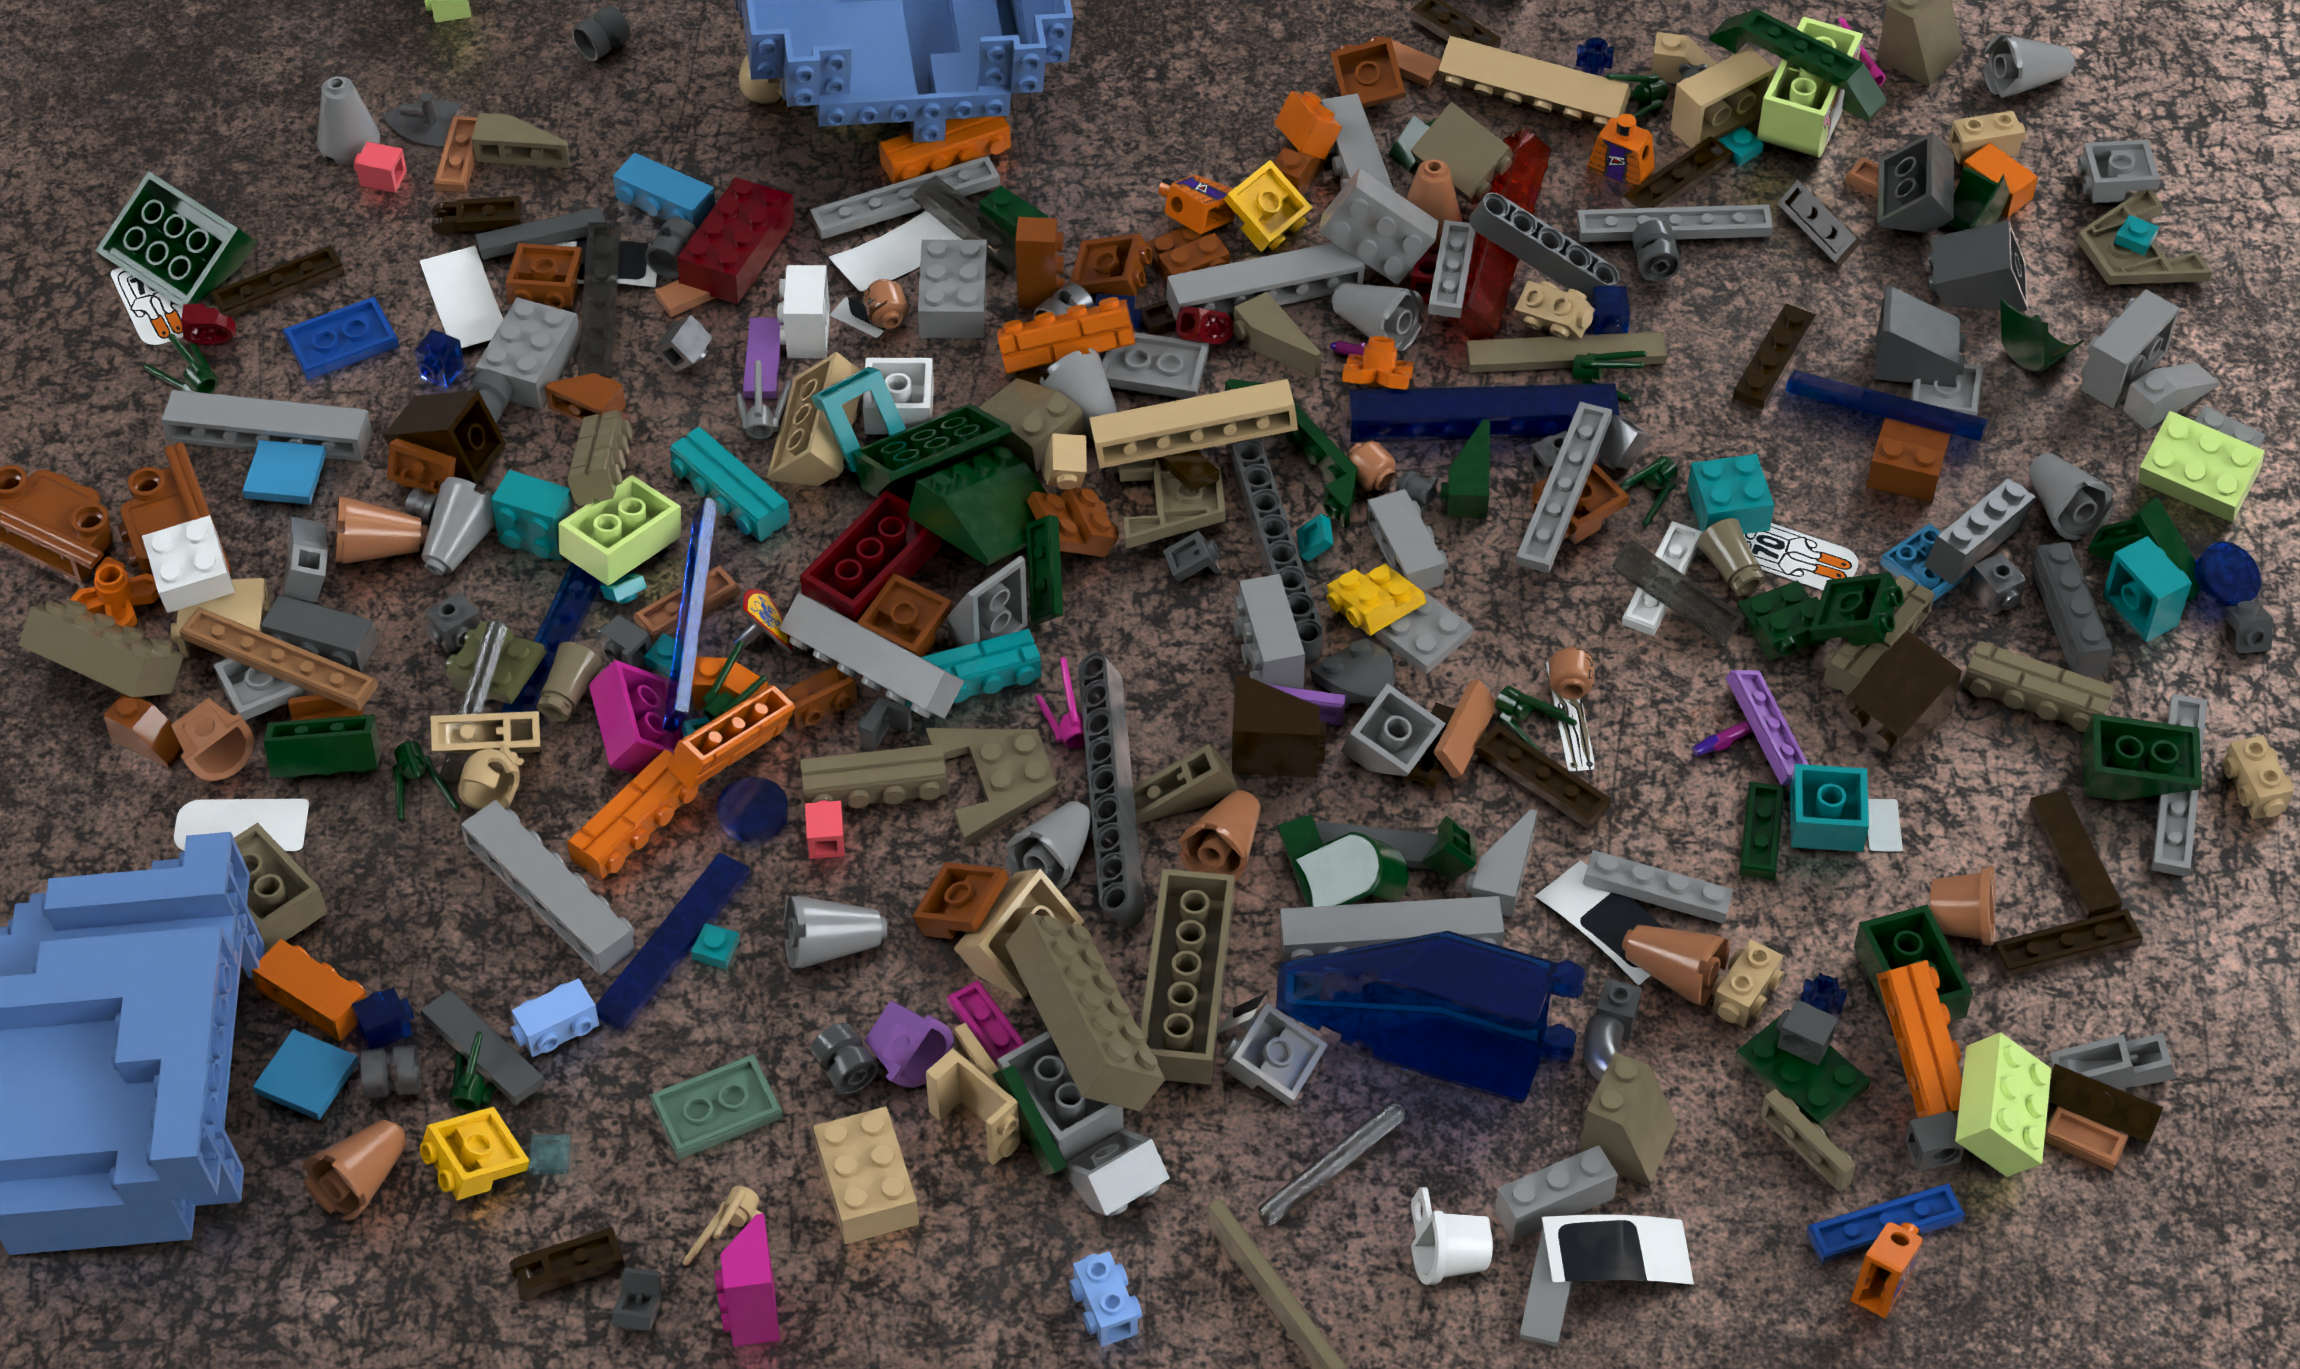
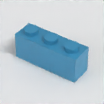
(663, 190)

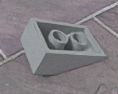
(992, 607)

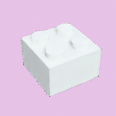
(804, 311)
(911, 389)
(188, 564)

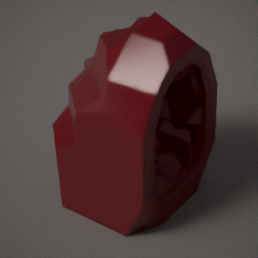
(206, 325)
(1203, 325)

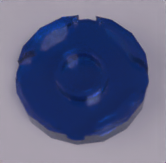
(2228, 574)
(752, 808)

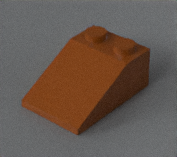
(1908, 460)

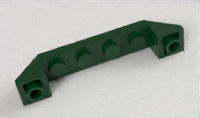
(1861, 92)
(1323, 453)

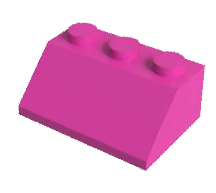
(631, 716)
(747, 1287)

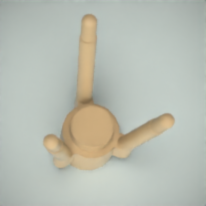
(736, 1211)

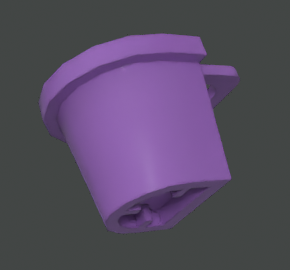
(908, 1044)

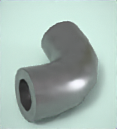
(1600, 1041)

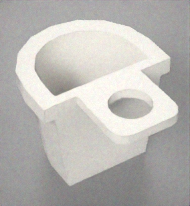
(1448, 1242)

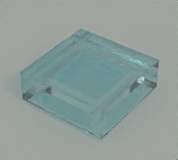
(549, 1154)

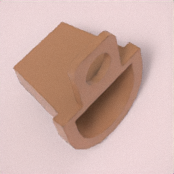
(214, 741)
(1966, 905)

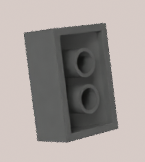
(1917, 186)

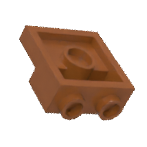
(1369, 71)
(1186, 252)
(1112, 265)
(544, 274)
(1597, 501)
(1081, 518)
(907, 614)
(959, 899)

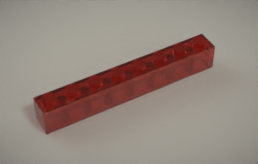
(1490, 265)

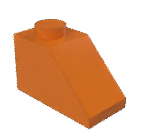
(706, 673)

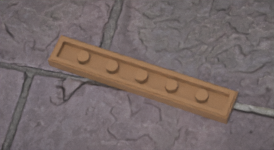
(279, 659)

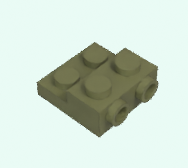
(513, 669)

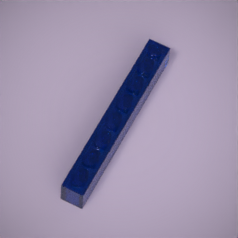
(1458, 411)

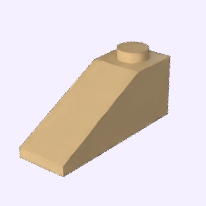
(486, 731)

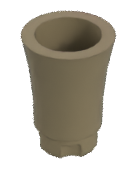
(1732, 556)
(568, 680)

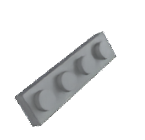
(1452, 269)
(1658, 886)

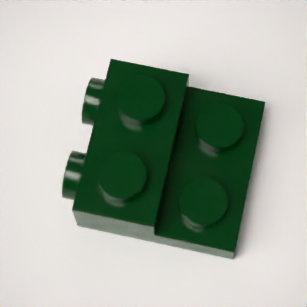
(1857, 609)
(1781, 619)

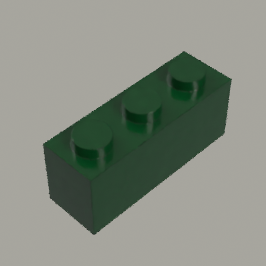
(322, 746)

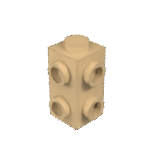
(1974, 133)
(1554, 309)
(2258, 777)
(1747, 983)

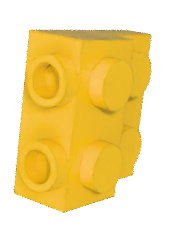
(1268, 207)
(1374, 598)
(472, 1152)

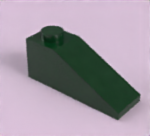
(1469, 477)

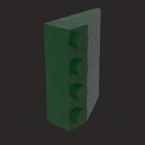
(174, 242)
(927, 448)
(979, 504)

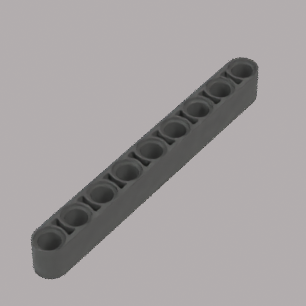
(1275, 538)
(1111, 790)

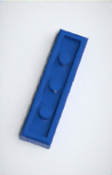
(1859, 1229)

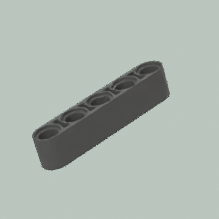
(1541, 245)

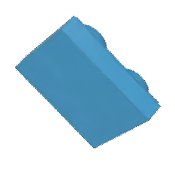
(284, 472)
(1909, 560)
(305, 1074)

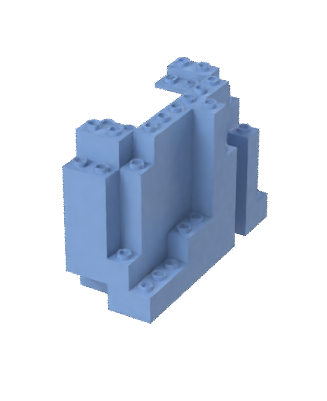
(905, 56)
(122, 1050)

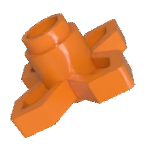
(1378, 366)
(117, 593)

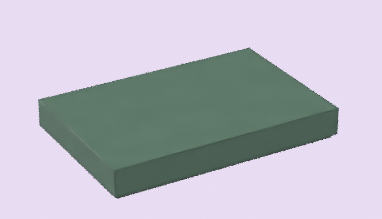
(716, 1106)

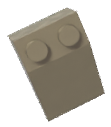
(1033, 416)
(279, 892)

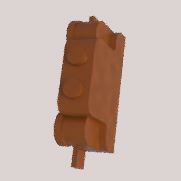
(161, 501)
(53, 521)

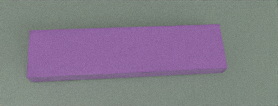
(1767, 723)

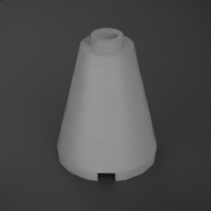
(2024, 64)
(344, 121)
(1381, 311)
(1084, 383)
(2070, 496)
(457, 525)
(1052, 843)
(829, 930)

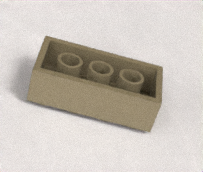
(101, 649)

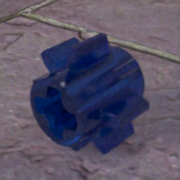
(1594, 56)
(1824, 994)

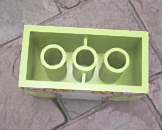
(1800, 106)

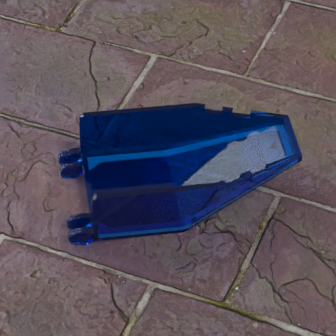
(1439, 1007)

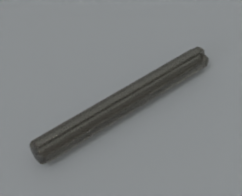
(476, 691)
(1331, 1163)

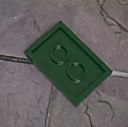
(1815, 1089)

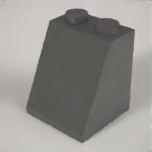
(1978, 268)
(1917, 341)

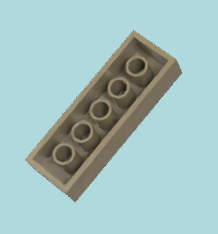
(1188, 972)
(1084, 1012)

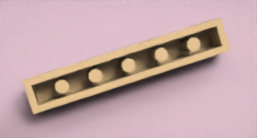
(1533, 81)
(1194, 423)

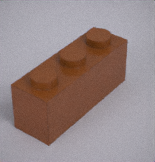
(1038, 260)

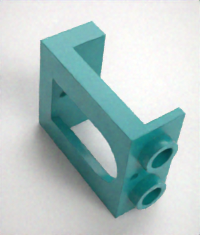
(831, 401)

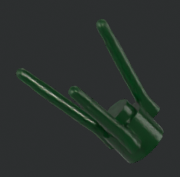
(1650, 91)
(1591, 366)
(197, 377)
(1656, 476)
(719, 704)
(1518, 706)
(412, 764)
(469, 1089)

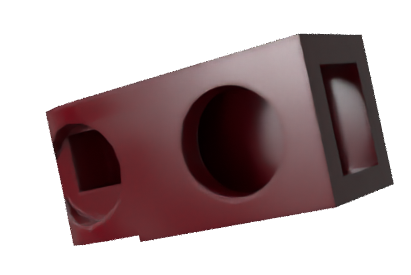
(1424, 273)

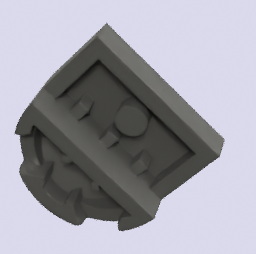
(1356, 672)

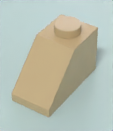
(1672, 51)
(1065, 461)

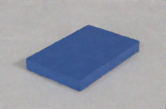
(340, 338)

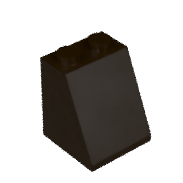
(454, 426)
(1903, 696)
(1275, 732)

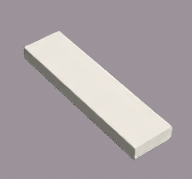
(1676, 550)

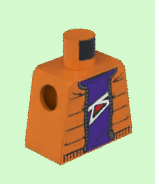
(1623, 152)
(1197, 202)
(1896, 1252)

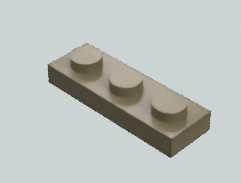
(1808, 1140)

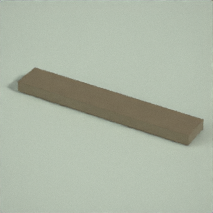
(1558, 352)
(1272, 1288)

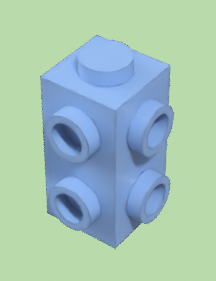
(554, 1018)
(1107, 1303)

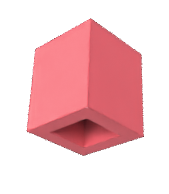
(380, 167)
(824, 829)

